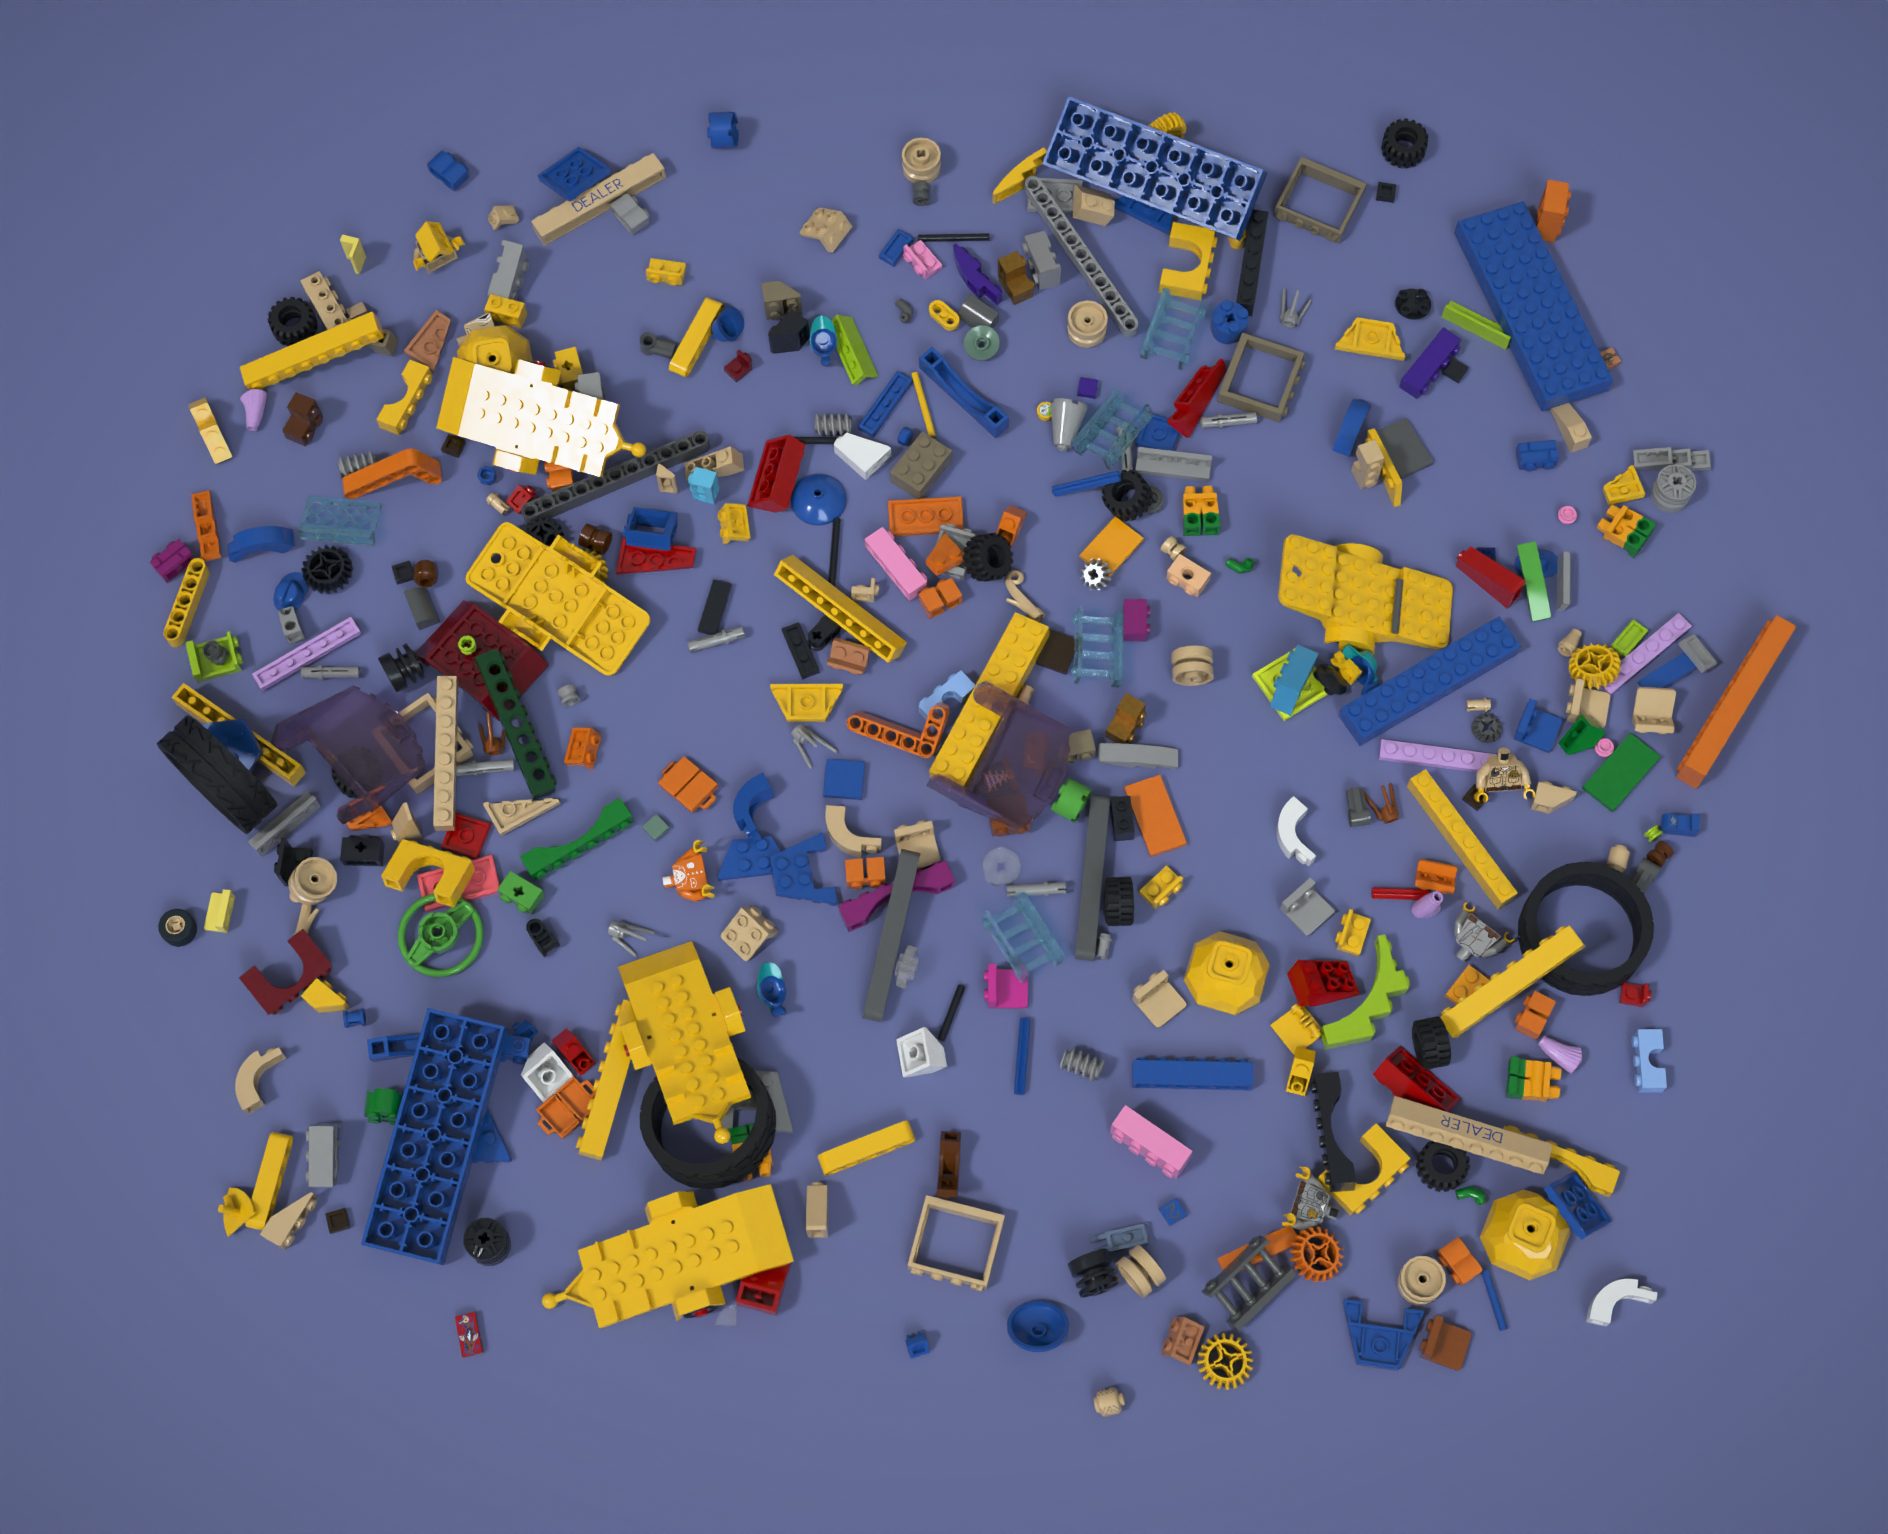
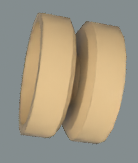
(921, 160)
(1087, 324)
(1192, 665)
(312, 881)
(1140, 1271)
(1432, 1275)

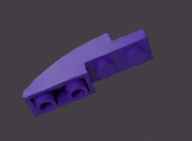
(970, 272)

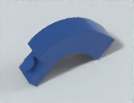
(1351, 426)
(260, 539)
(746, 802)

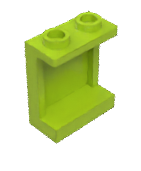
(204, 669)

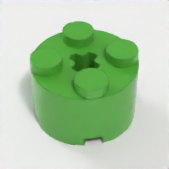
(1071, 800)

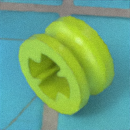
(467, 651)
(1653, 833)

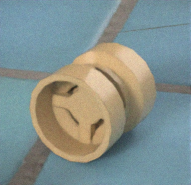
(1173, 548)

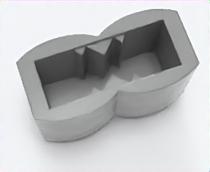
(629, 213)

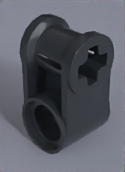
(824, 630)
(543, 939)

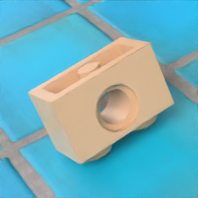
(1184, 566)

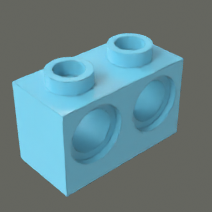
(704, 485)

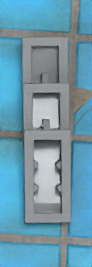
(1659, 458)
(1138, 755)

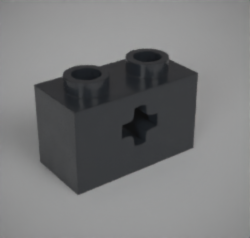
(1122, 818)
(371, 856)

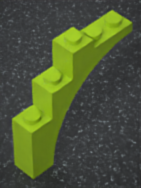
(1387, 983)

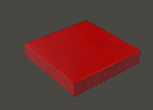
(467, 838)

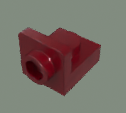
(739, 366)

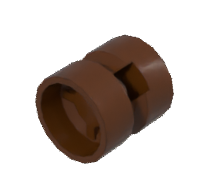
(595, 539)

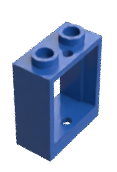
(652, 518)

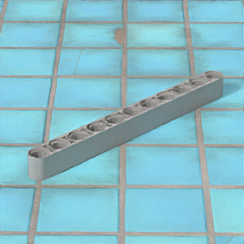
(1081, 264)

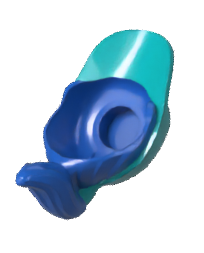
(823, 338)
(1367, 664)
(771, 988)

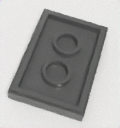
(1404, 448)

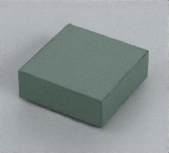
(655, 827)

